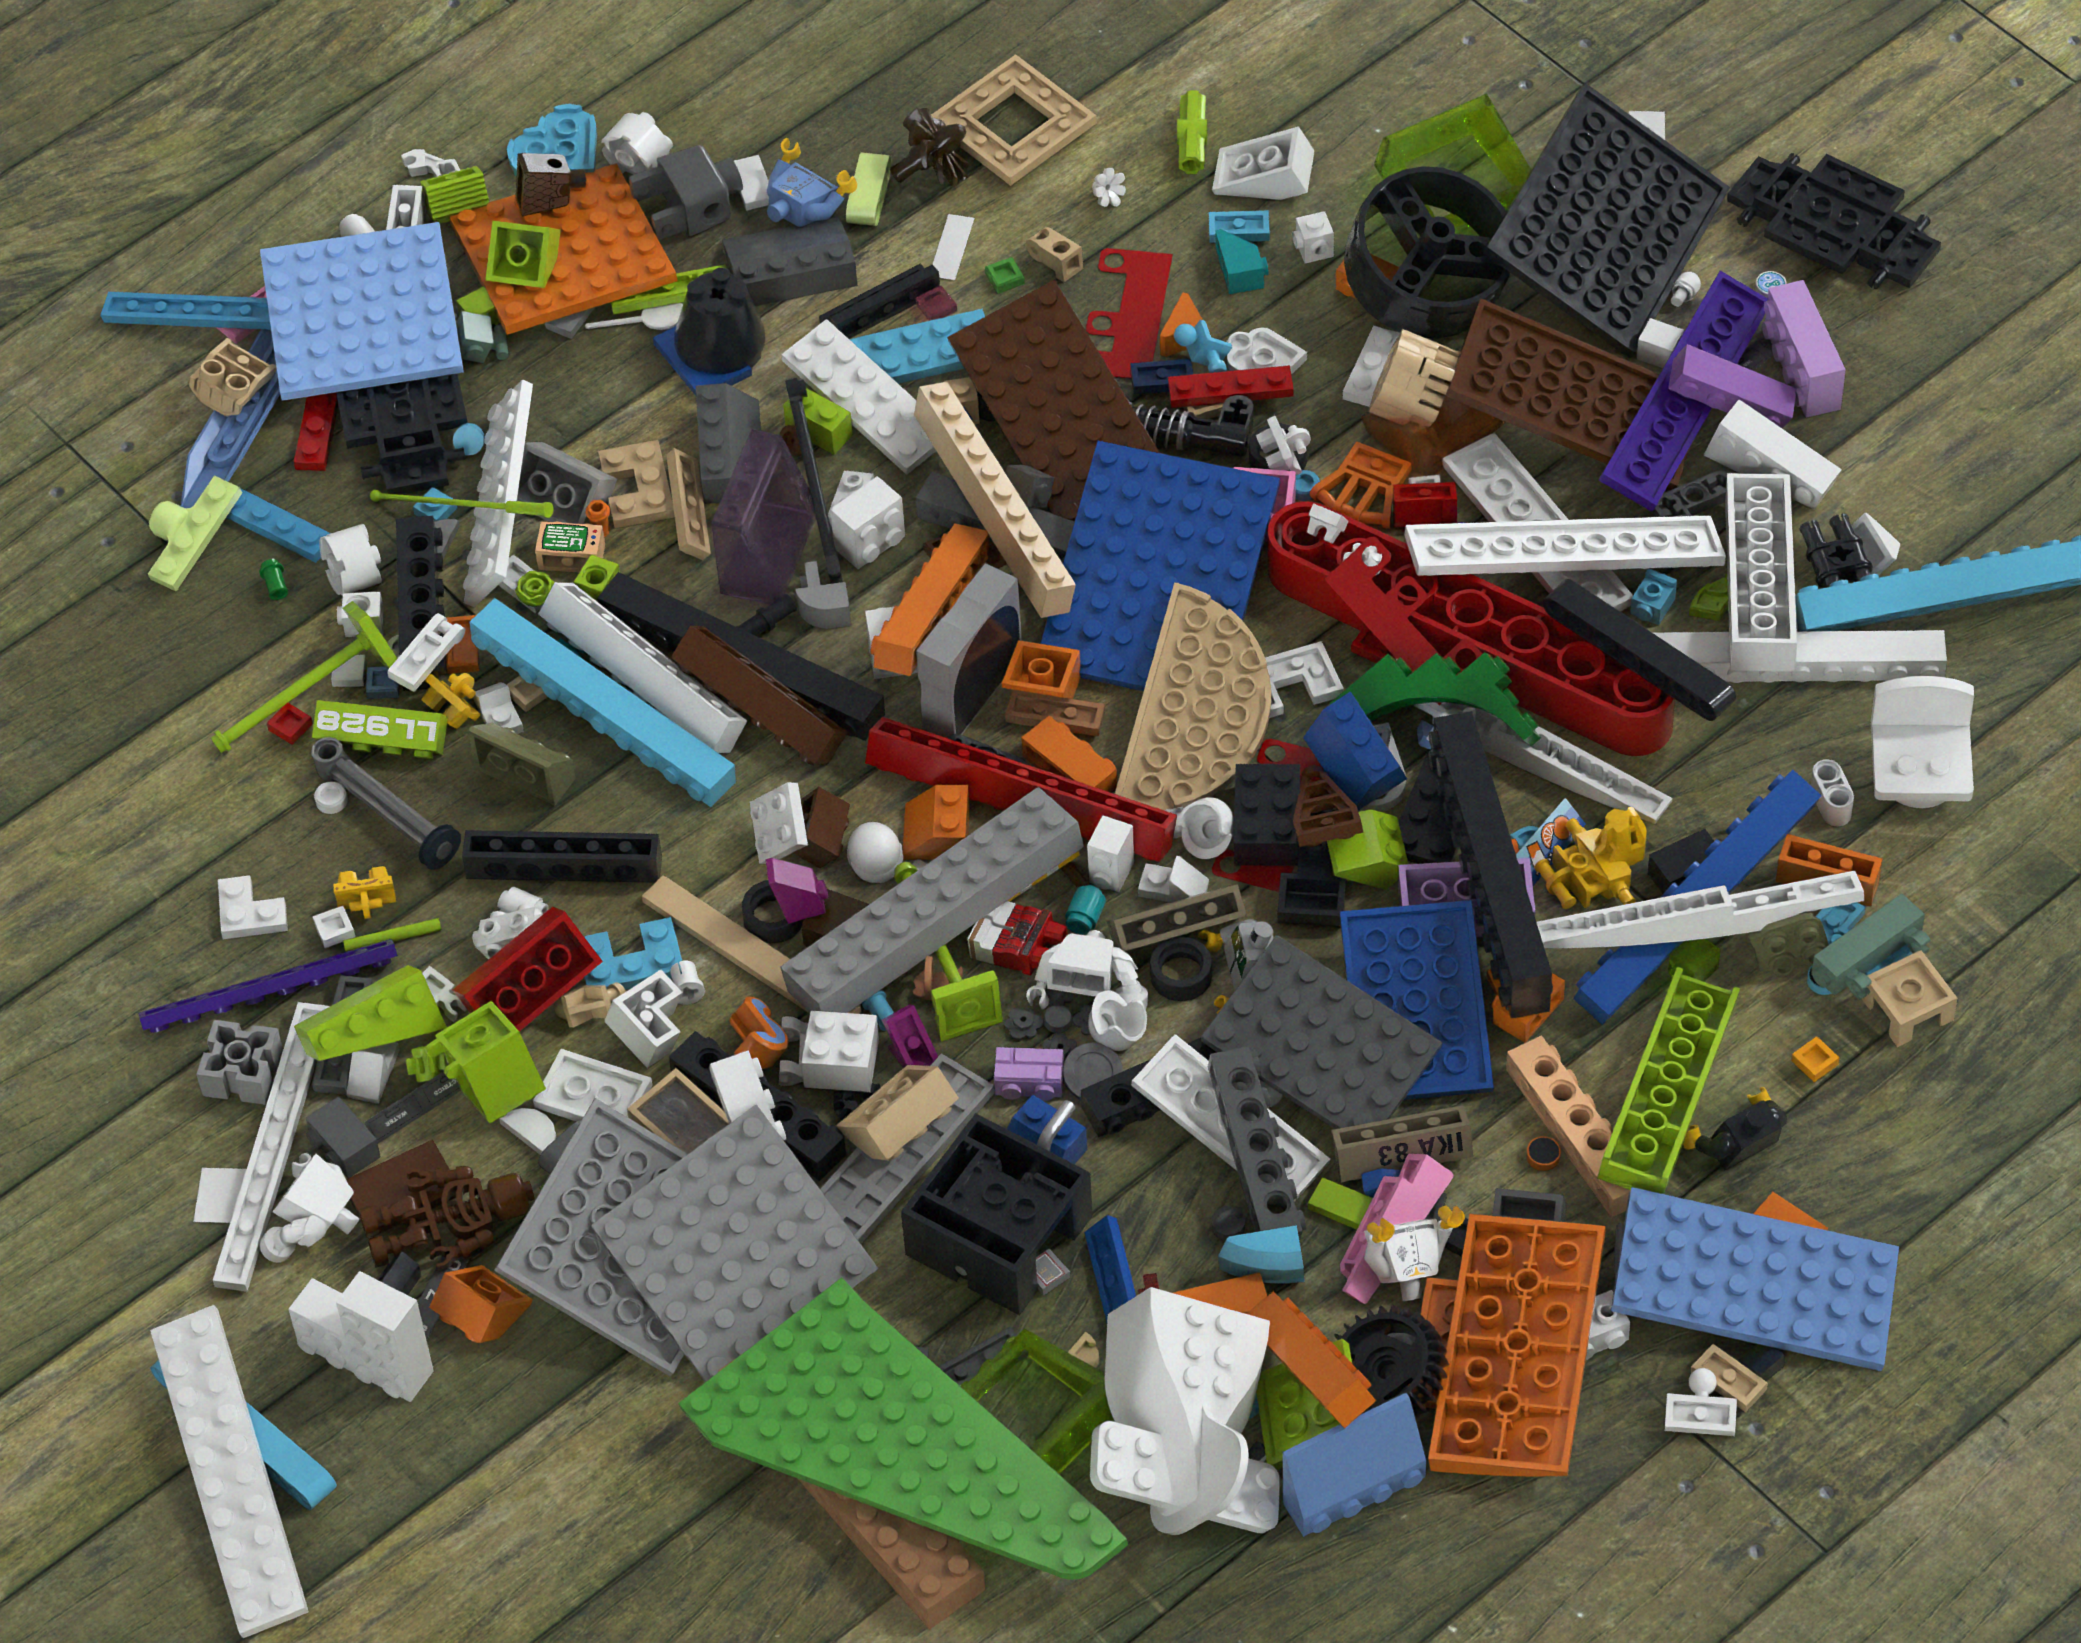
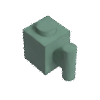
(477, 337)

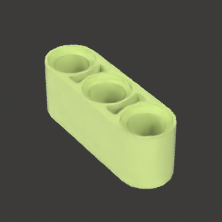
(872, 180)

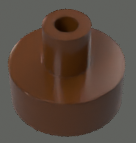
(790, 437)

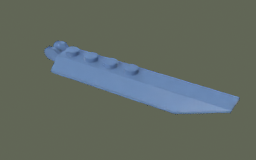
(228, 438)

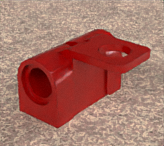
(1424, 504)

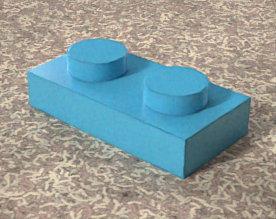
(1243, 224)

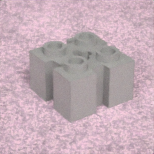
(239, 1062)

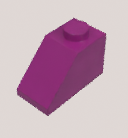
(796, 889)

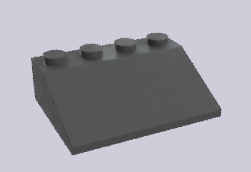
(793, 261)

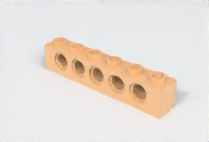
(1525, 1067)

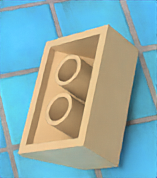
(899, 1111)

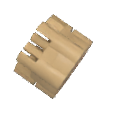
(1413, 380)

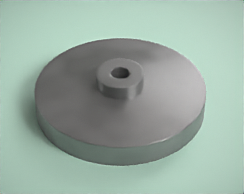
(1089, 1065)

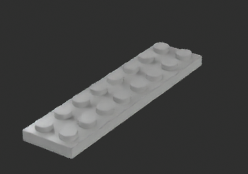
(870, 1188)

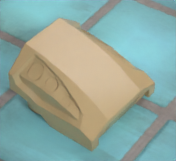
(229, 378)

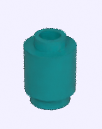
(1085, 909)

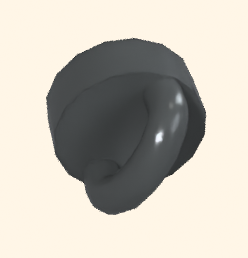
(1228, 1222)

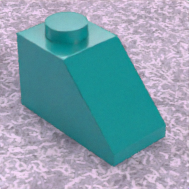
(1240, 263)

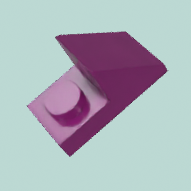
(909, 1038)

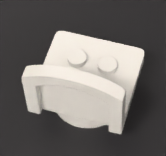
(1922, 740)

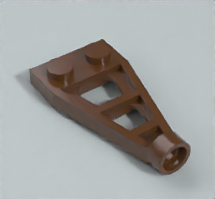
(1327, 826)

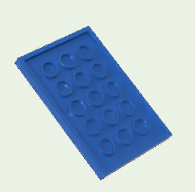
(1428, 971)

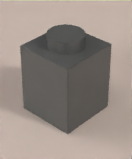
(1031, 484)

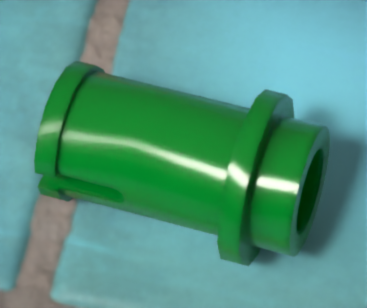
(272, 572)

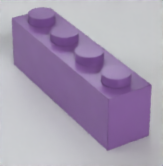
(1723, 383)

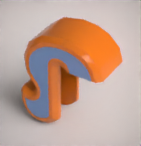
(759, 1032)

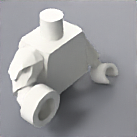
(1086, 968)
(311, 1206)

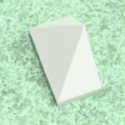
(1878, 544)

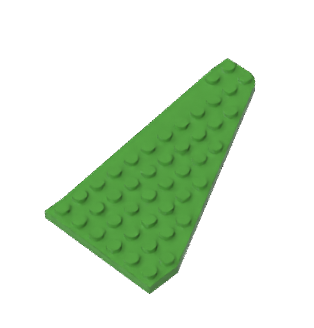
(877, 1421)

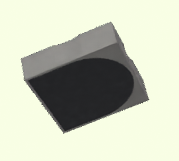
(969, 652)

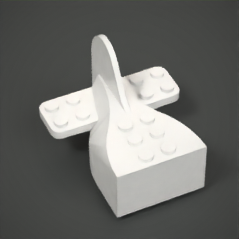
(1180, 1398)

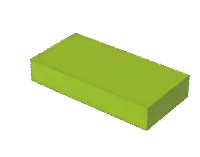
(1339, 1203)

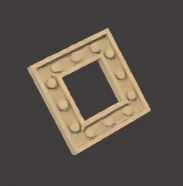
(1066, 119)

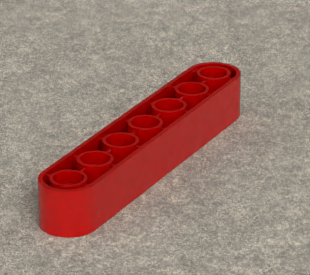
(1548, 663)

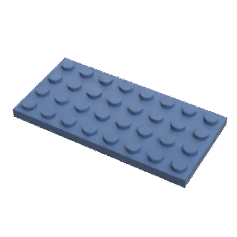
(1755, 1279)

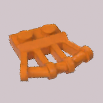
(1371, 470)

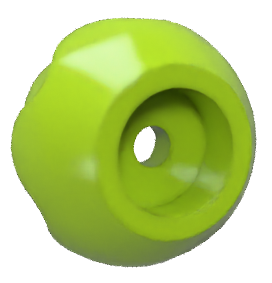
(531, 581)

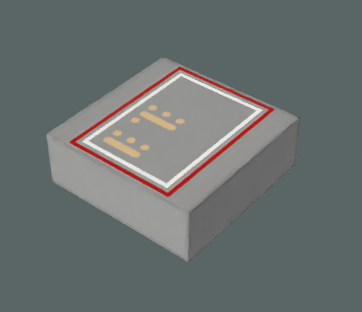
(1050, 1272)

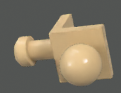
(587, 1003)

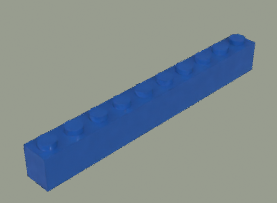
(1725, 865)

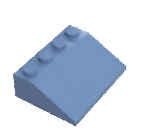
(1353, 1466)

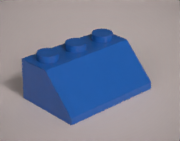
(1353, 752)

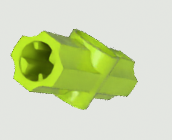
(1192, 132)

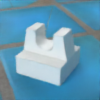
(1332, 521)

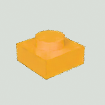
(1815, 1059)

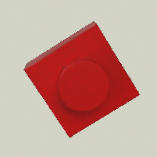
(289, 723)

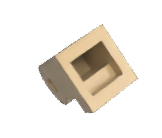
(1056, 252)

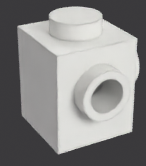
(1314, 237)

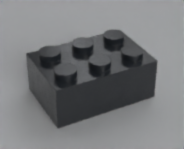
(1265, 814)

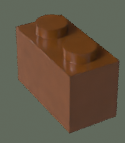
(824, 825)

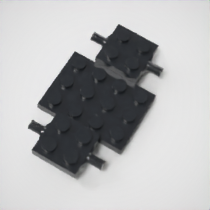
(1836, 217)
(406, 426)

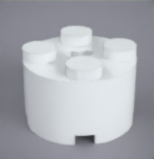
(635, 143)
(350, 559)

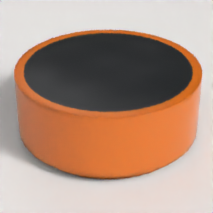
(1543, 1153)

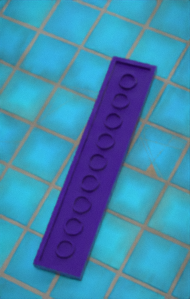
(1668, 420)

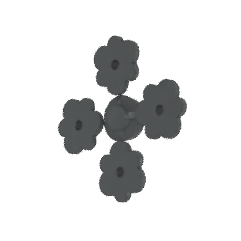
(1056, 1019)

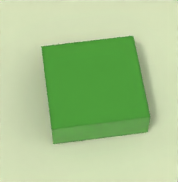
(1004, 275)

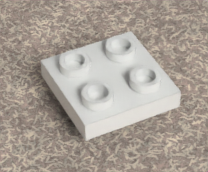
(778, 822)

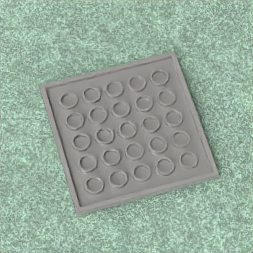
(731, 1242)
(562, 1256)

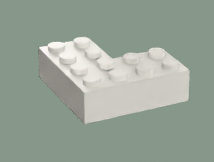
(365, 1331)

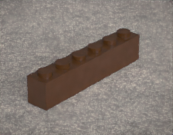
(759, 695)

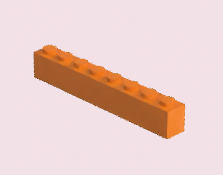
(930, 598)

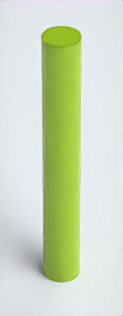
(395, 934)

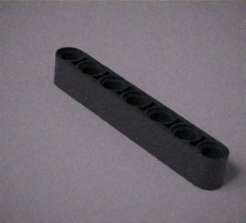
(1639, 650)

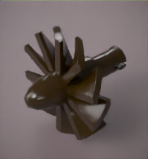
(932, 146)

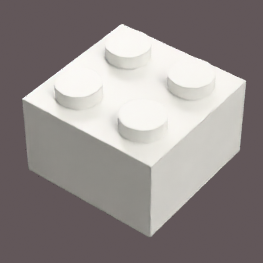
(867, 522)
(840, 1051)

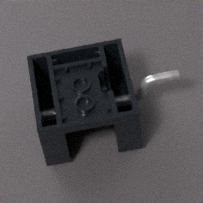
(995, 1207)

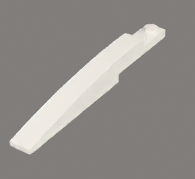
(1564, 765)
(1698, 914)

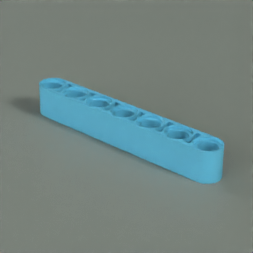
(284, 1459)

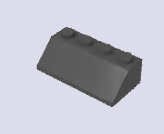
(723, 428)

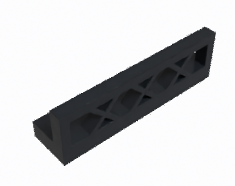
(882, 301)

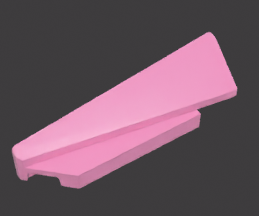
(1397, 1201)

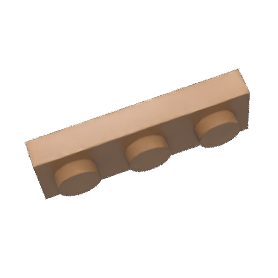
(1077, 715)

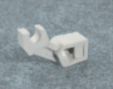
(421, 163)

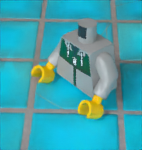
(1243, 947)

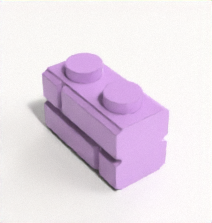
(1028, 1073)

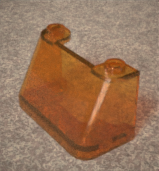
(1424, 447)

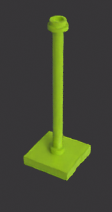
(367, 639)
(965, 1003)

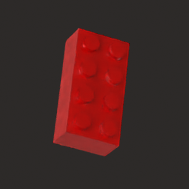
(531, 970)

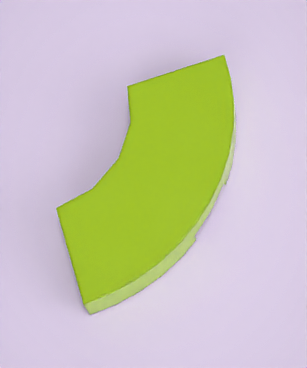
(1711, 600)

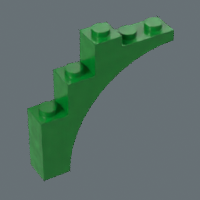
(1480, 686)

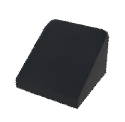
(1763, 1361)

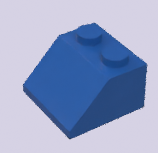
(1032, 1118)

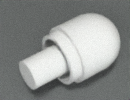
(1685, 288)

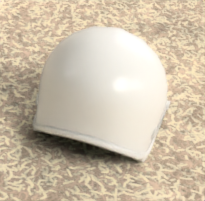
(1206, 827)
(874, 852)
(1115, 1021)

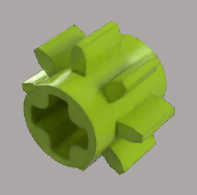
(424, 1065)

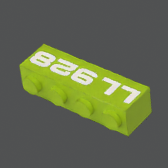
(381, 728)

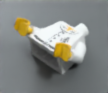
(1409, 1249)

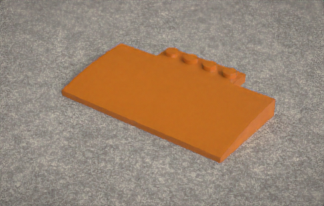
(1513, 1346)

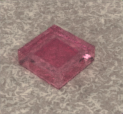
(936, 303)

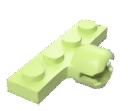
(189, 530)

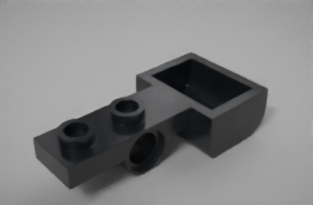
(1312, 893)

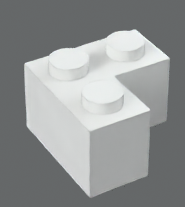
(642, 1018)

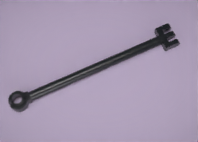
(796, 391)

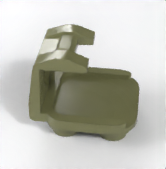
(1788, 943)

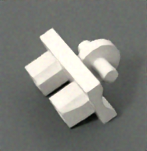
(1276, 437)

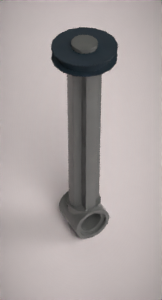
(435, 844)

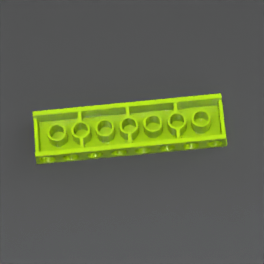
(1668, 1084)

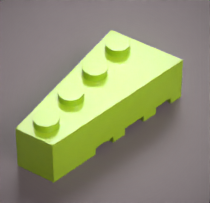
(376, 1015)

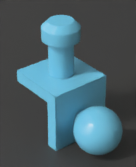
(1202, 347)

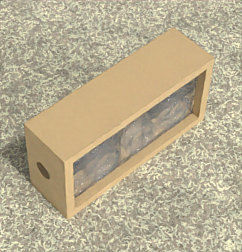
(678, 1112)

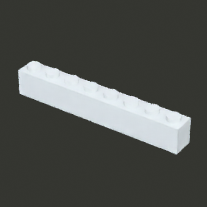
(641, 667)

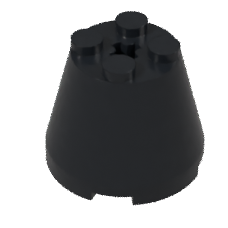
(719, 325)

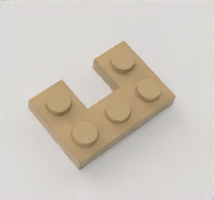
(653, 497)

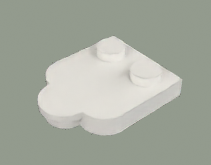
(1263, 349)

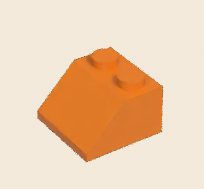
(1043, 670)
(935, 821)
(478, 1303)

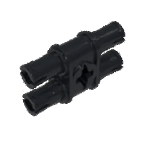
(1835, 559)

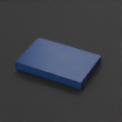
(665, 344)

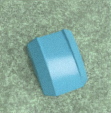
(1270, 1252)

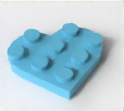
(562, 132)

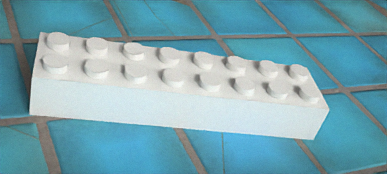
(1760, 573)

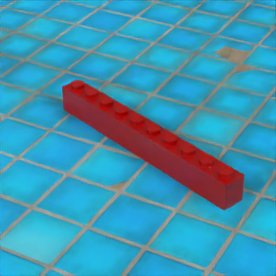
(1004, 781)

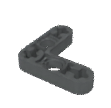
(1681, 506)

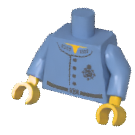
(801, 194)

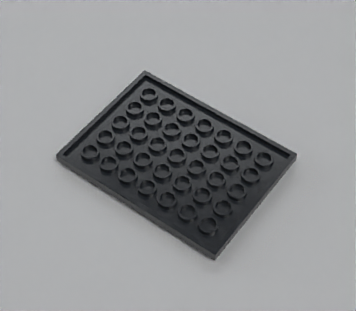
(1606, 220)

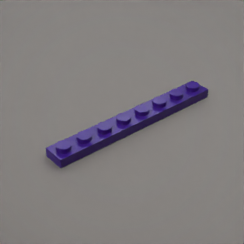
(255, 989)

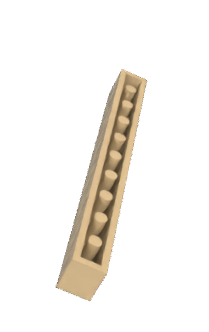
(994, 500)

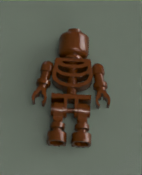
(504, 1197)

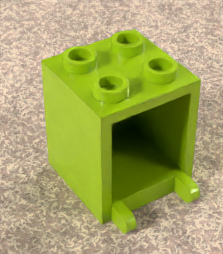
(488, 1061)

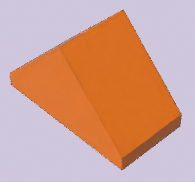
(1183, 313)

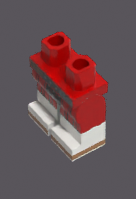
(1015, 937)

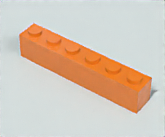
(1314, 1360)

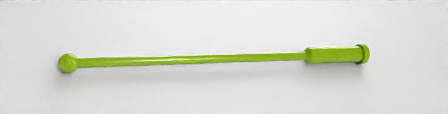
(518, 507)

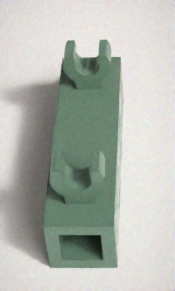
(1869, 944)

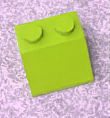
(522, 254)
(1370, 855)

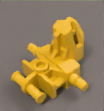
(1597, 860)

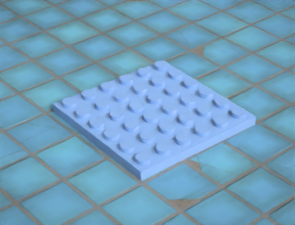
(361, 311)

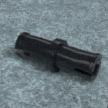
(767, 617)

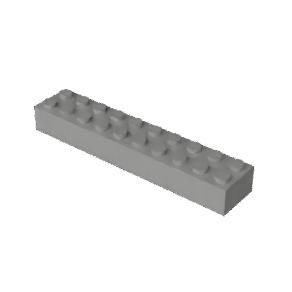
(933, 905)

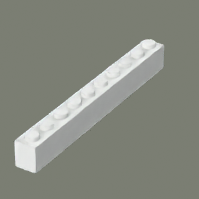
(1828, 655)

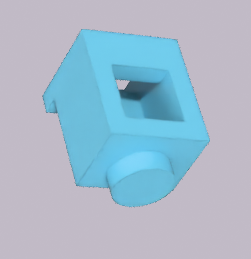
(1653, 597)

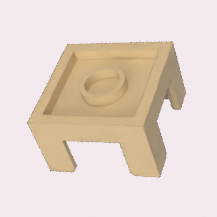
(1910, 994)

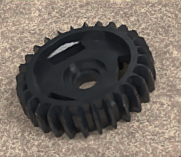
(1415, 1363)

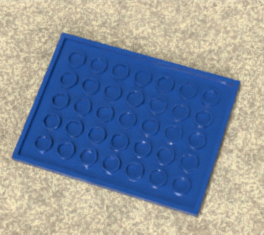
(1139, 531)

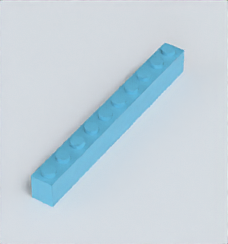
(1939, 587)
(602, 703)

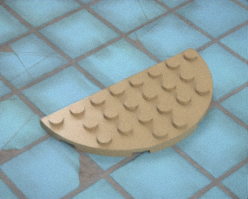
(1199, 705)

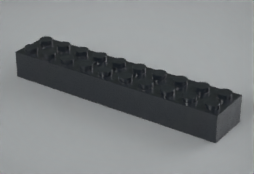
(1490, 865)

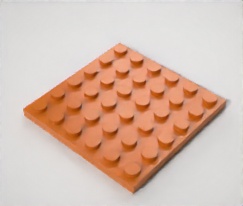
(601, 258)

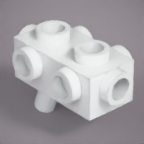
(502, 928)

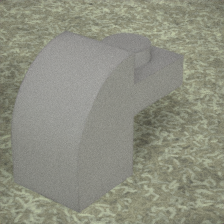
(822, 604)

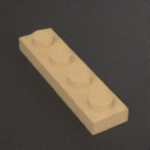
(688, 504)

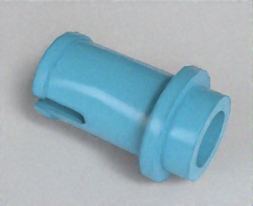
(878, 1006)

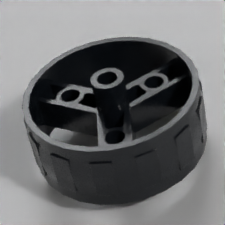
(1402, 204)

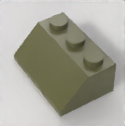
(521, 762)

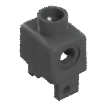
(694, 191)

